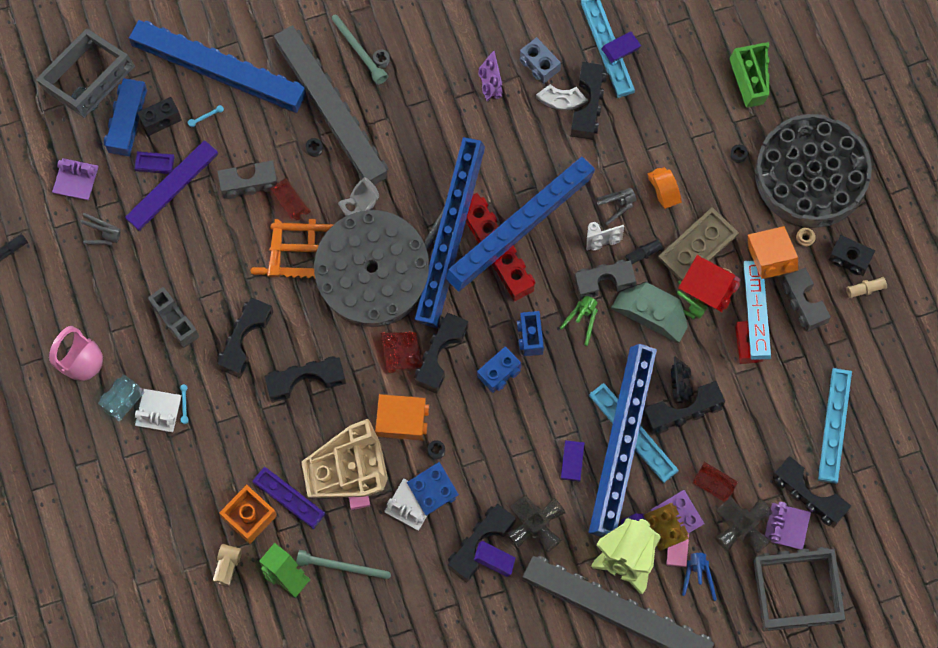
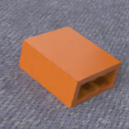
(773, 252)
(401, 417)

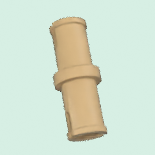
(866, 287)

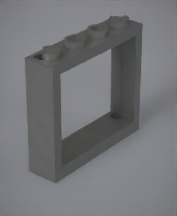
(100, 87)
(802, 555)

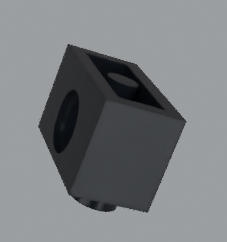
(159, 116)
(847, 246)

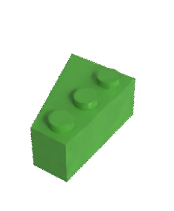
(751, 73)
(281, 569)

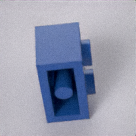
(531, 333)
(499, 370)

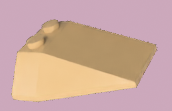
(347, 465)

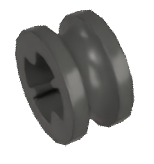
(379, 53)

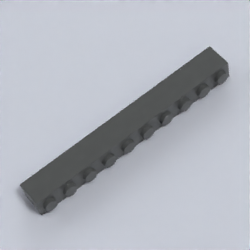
(330, 106)
(611, 607)

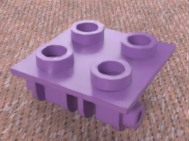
(491, 78)
(75, 179)
(686, 510)
(787, 525)

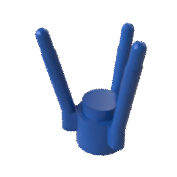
(699, 564)

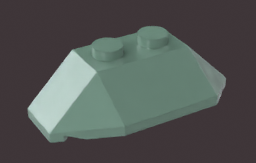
(653, 310)

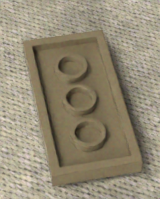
(704, 238)

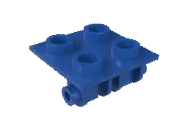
(433, 488)

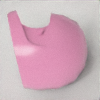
(82, 360)

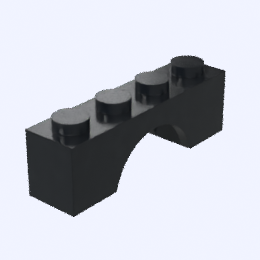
(584, 121)
(255, 316)
(451, 331)
(281, 383)
(661, 416)
(829, 508)
(496, 523)

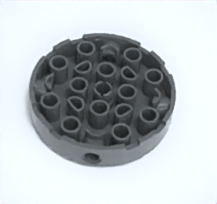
(808, 196)
(364, 241)

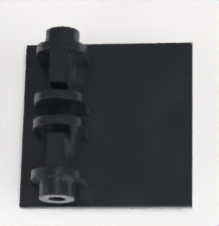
(680, 375)

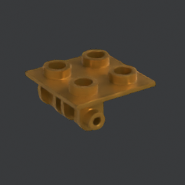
(667, 526)

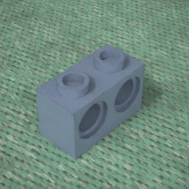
(543, 58)

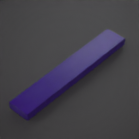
(171, 185)

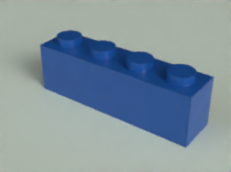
(125, 117)

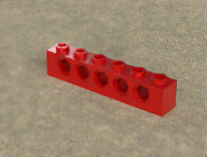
(516, 288)

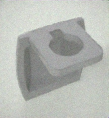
(363, 197)

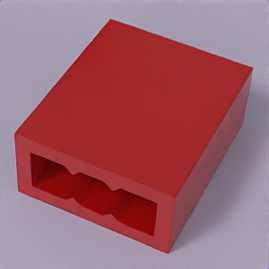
(709, 283)

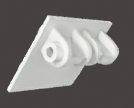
(598, 238)
(158, 410)
(406, 507)

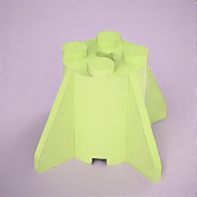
(629, 552)

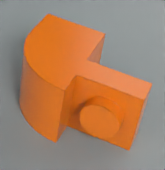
(666, 187)

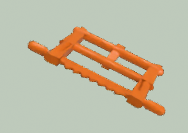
(274, 268)

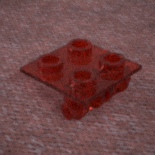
(401, 351)

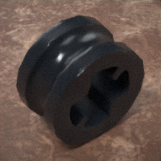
(309, 144)
(735, 158)
(431, 447)

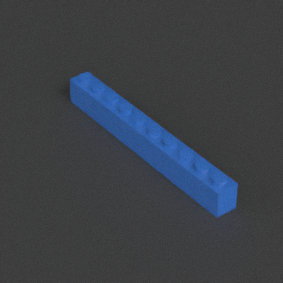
(218, 66)
(519, 224)
(450, 231)
(622, 440)

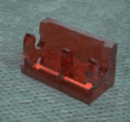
(290, 199)
(715, 482)

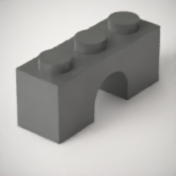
(233, 185)
(620, 273)
(810, 314)
(173, 317)

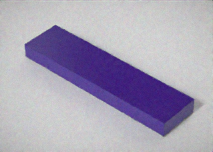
(288, 497)

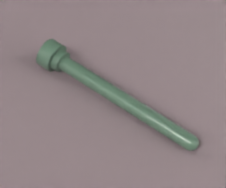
(378, 74)
(305, 559)

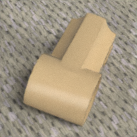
(227, 560)

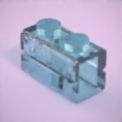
(120, 397)

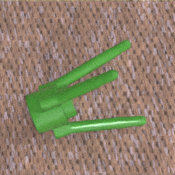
(585, 307)
(697, 307)

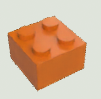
(248, 514)

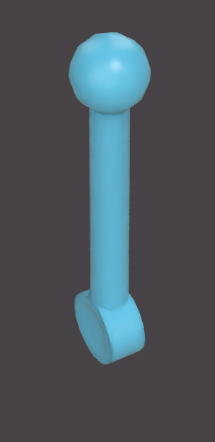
(192, 123)
(184, 419)

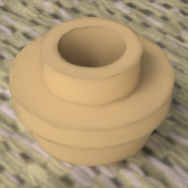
(808, 232)

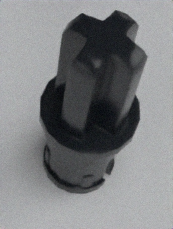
(10, 247)
(644, 251)

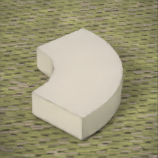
(561, 99)

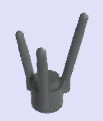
(625, 197)
(110, 232)

